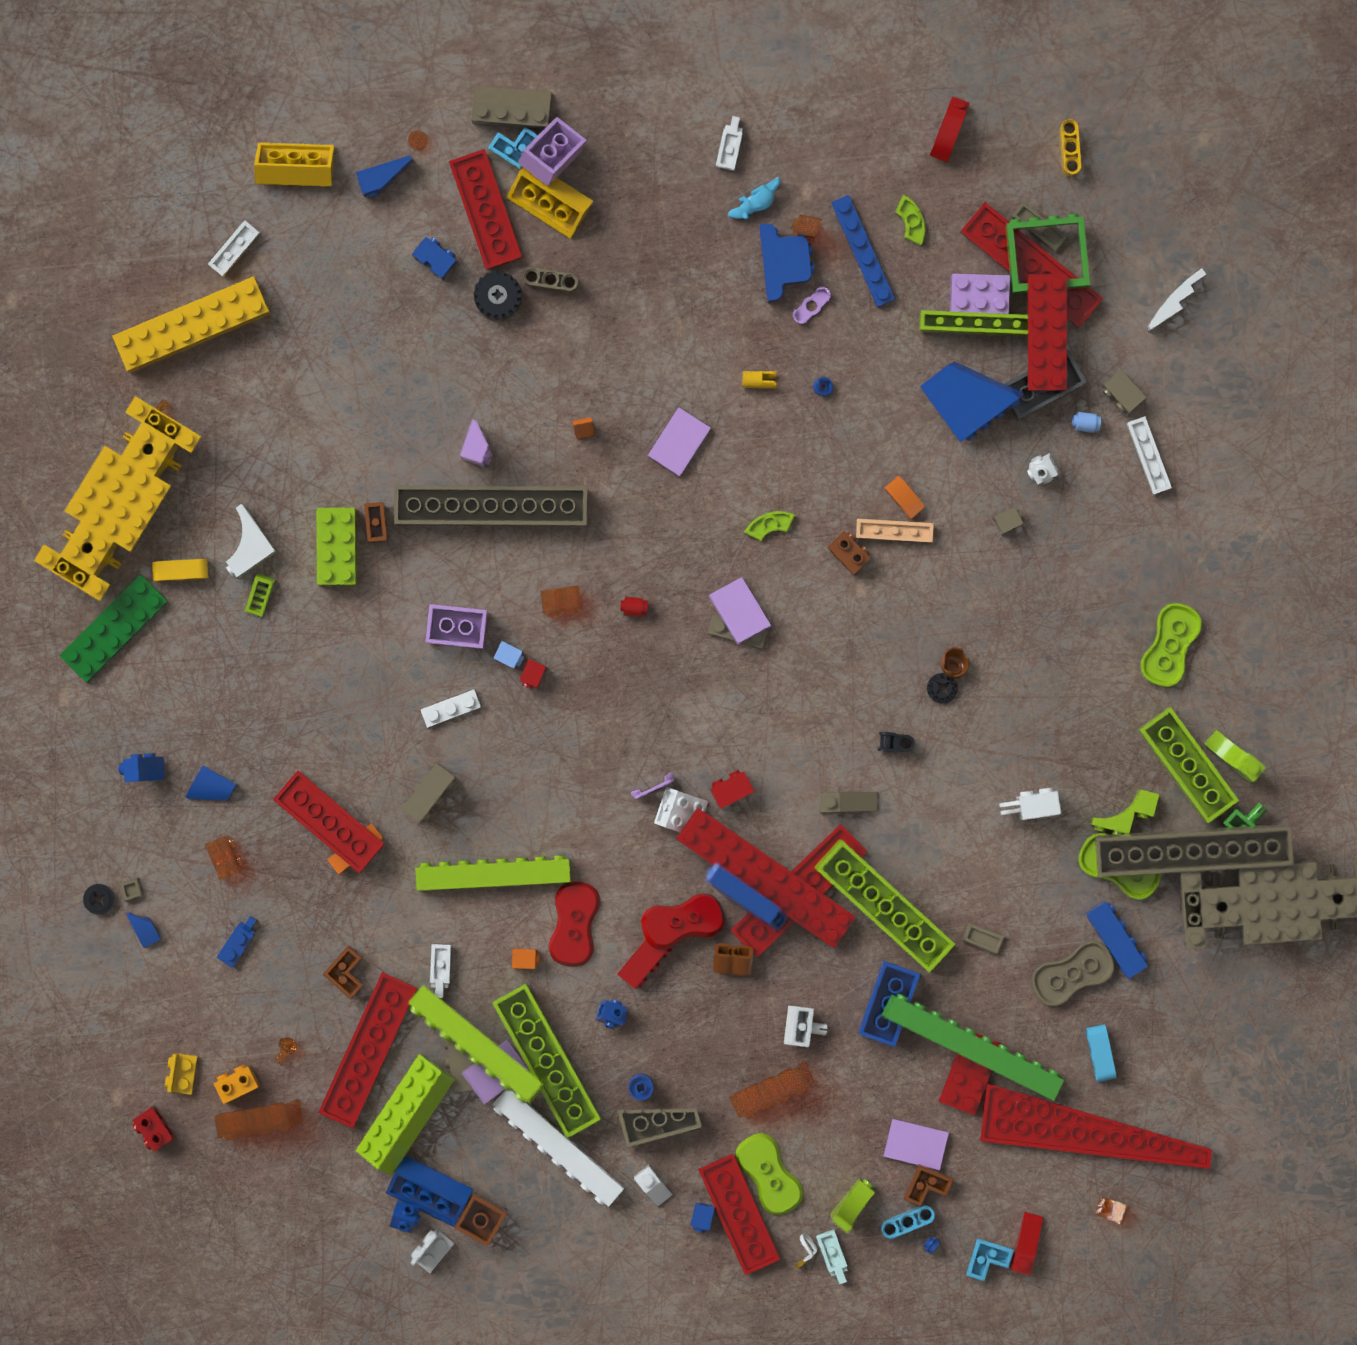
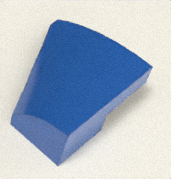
(211, 786)

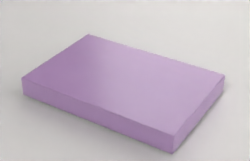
(679, 441)
(739, 611)
(482, 1083)
(916, 1144)

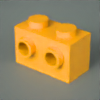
(236, 1084)

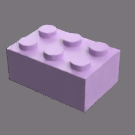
(552, 151)
(979, 293)
(456, 626)

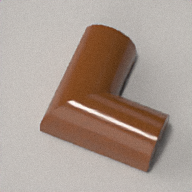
(340, 973)
(925, 1180)

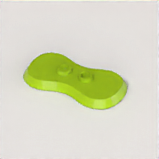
(1176, 630)
(1134, 886)
(776, 1186)

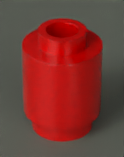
(634, 606)

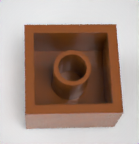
(481, 1219)

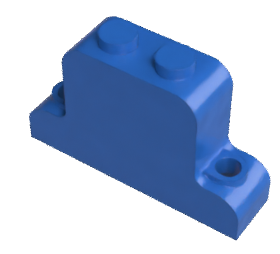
(784, 261)

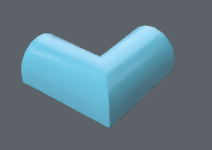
(511, 150)
(986, 1253)

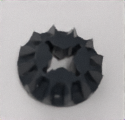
(932, 688)
(89, 897)

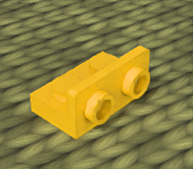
(181, 1073)

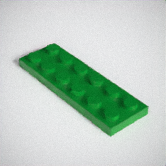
(113, 628)

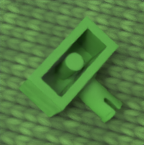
(1238, 819)

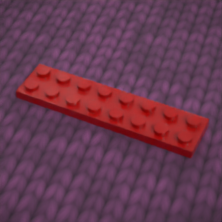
(988, 233)
(759, 935)
(367, 1050)

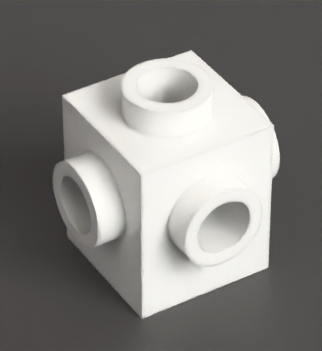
(1042, 469)

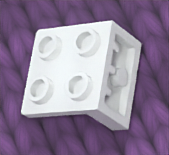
(677, 809)
(434, 1249)

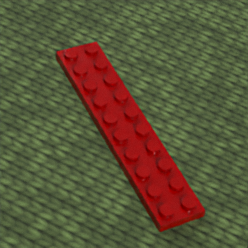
(766, 876)

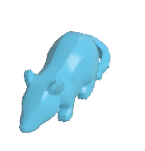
(759, 200)

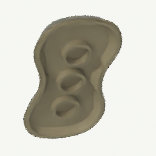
(1086, 966)

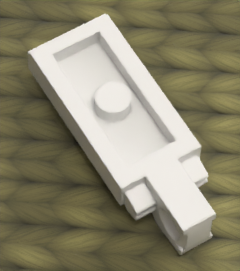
(729, 145)
(440, 968)

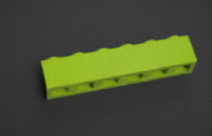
(973, 323)

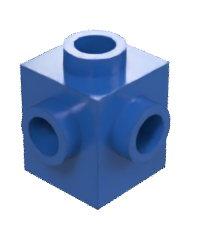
(612, 1014)
(405, 1217)

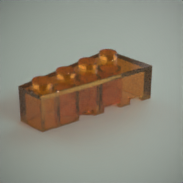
(772, 1090)
(258, 1119)

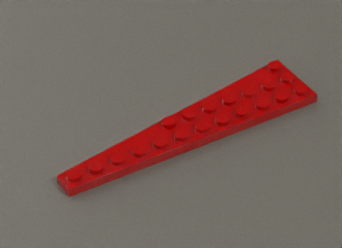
(1038, 1123)

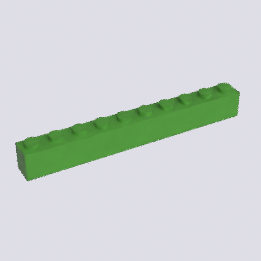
(972, 1047)

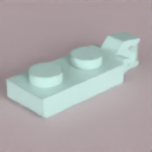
(832, 1254)

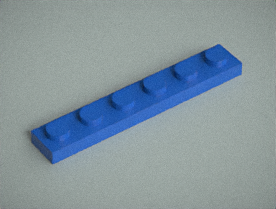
(862, 251)

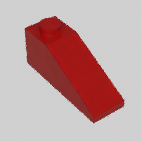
(1026, 1243)

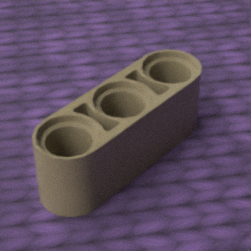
(541, 283)

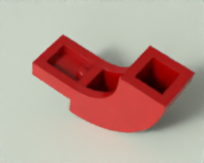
(949, 129)

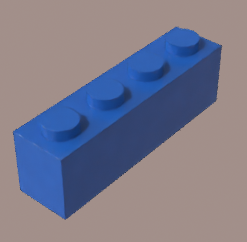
(1116, 939)

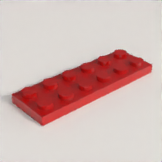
(485, 209)
(1046, 332)
(329, 821)
(739, 1214)

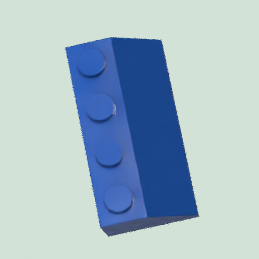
(429, 1190)

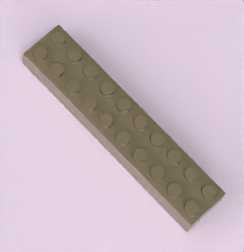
(490, 506)
(1194, 850)

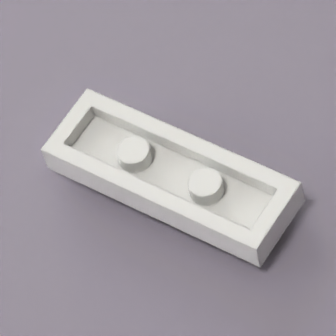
(234, 248)
(450, 708)

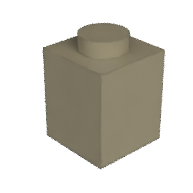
(1008, 520)

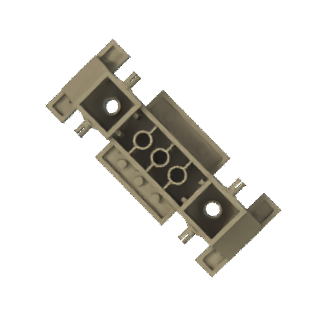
(1268, 903)

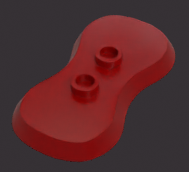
(696, 917)
(572, 938)

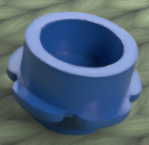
(931, 1244)

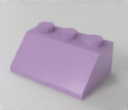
(476, 447)

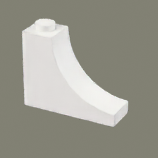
(253, 546)

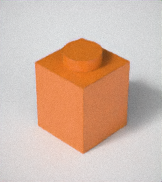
(525, 958)

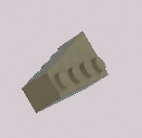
(656, 1124)

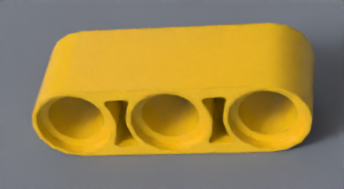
(1070, 138)
(180, 570)

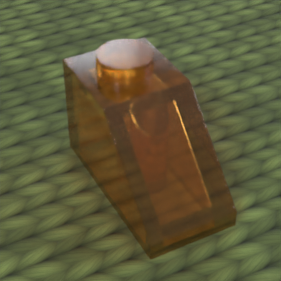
(806, 226)

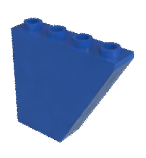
(968, 399)
(745, 897)

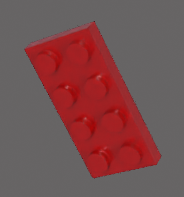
(965, 1083)

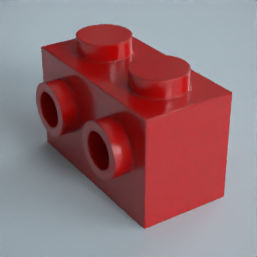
(731, 789)
(153, 1129)

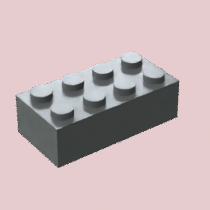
(1036, 400)

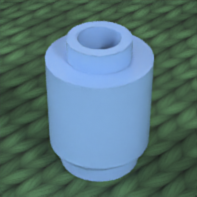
(1086, 422)

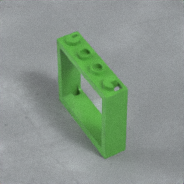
(1035, 222)

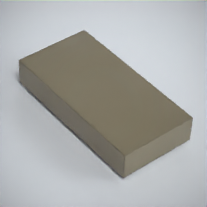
(983, 938)

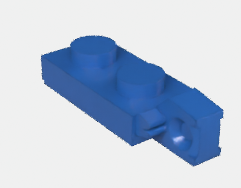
(237, 942)

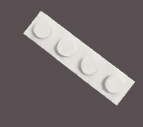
(1149, 455)

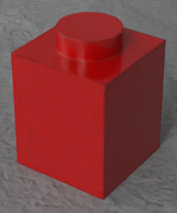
(532, 674)

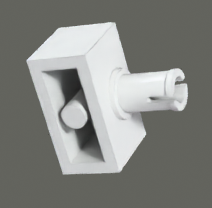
(800, 1026)

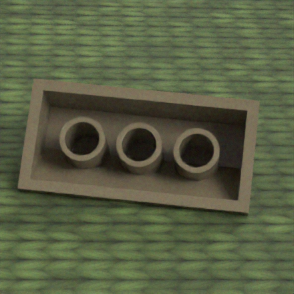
(511, 108)

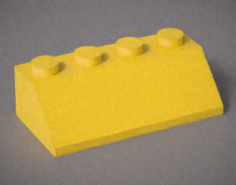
(294, 164)
(553, 204)

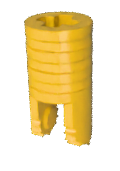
(753, 379)

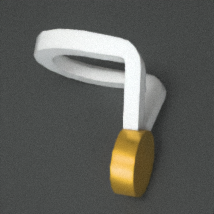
(814, 1247)

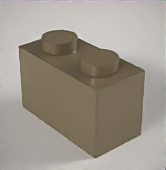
(1123, 392)

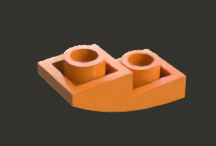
(904, 497)

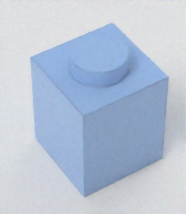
(509, 655)

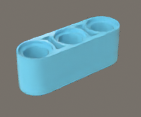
(1101, 1053)
(898, 1219)

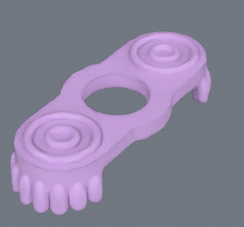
(820, 296)
(668, 779)

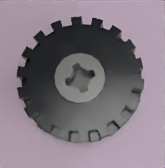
(497, 305)

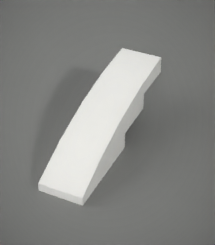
(1172, 305)

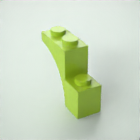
(1143, 805)

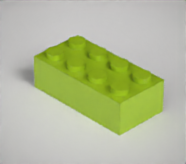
(336, 546)

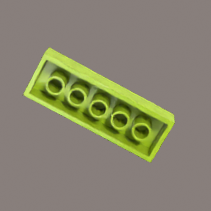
(1188, 765)
(405, 1114)

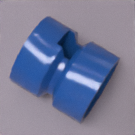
(640, 1086)

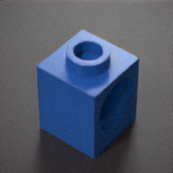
(702, 1217)

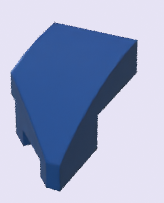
(144, 929)

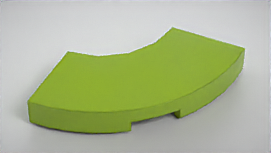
(913, 220)
(769, 523)

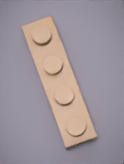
(894, 530)

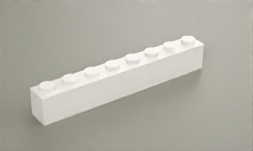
(561, 1148)

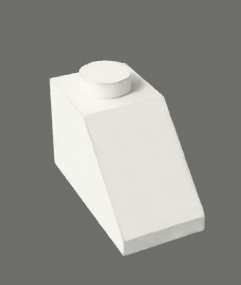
(652, 1185)

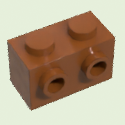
(849, 552)

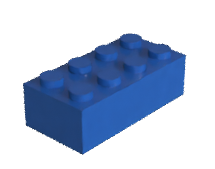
(890, 980)

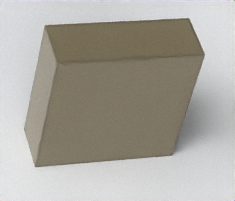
(131, 889)

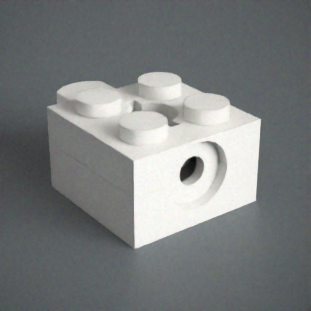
(1034, 805)

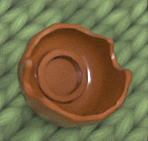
(954, 663)

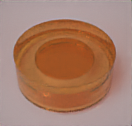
(417, 140)

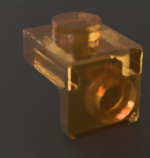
(1112, 1210)

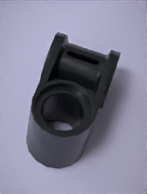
(894, 742)

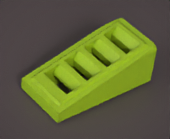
(265, 579)

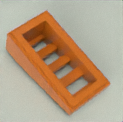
(583, 428)

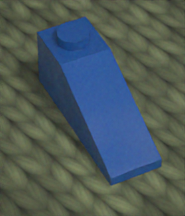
(379, 177)

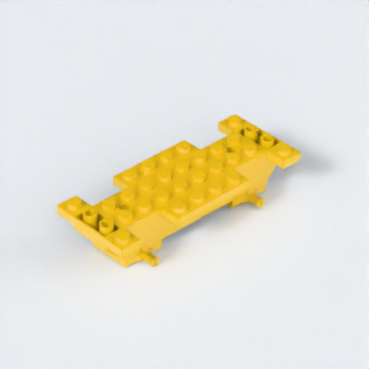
(118, 499)

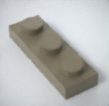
(719, 629)

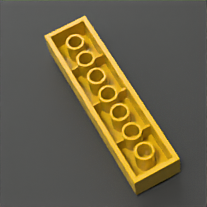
(191, 324)

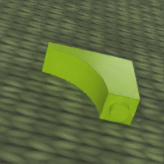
(1238, 760)
(852, 1204)

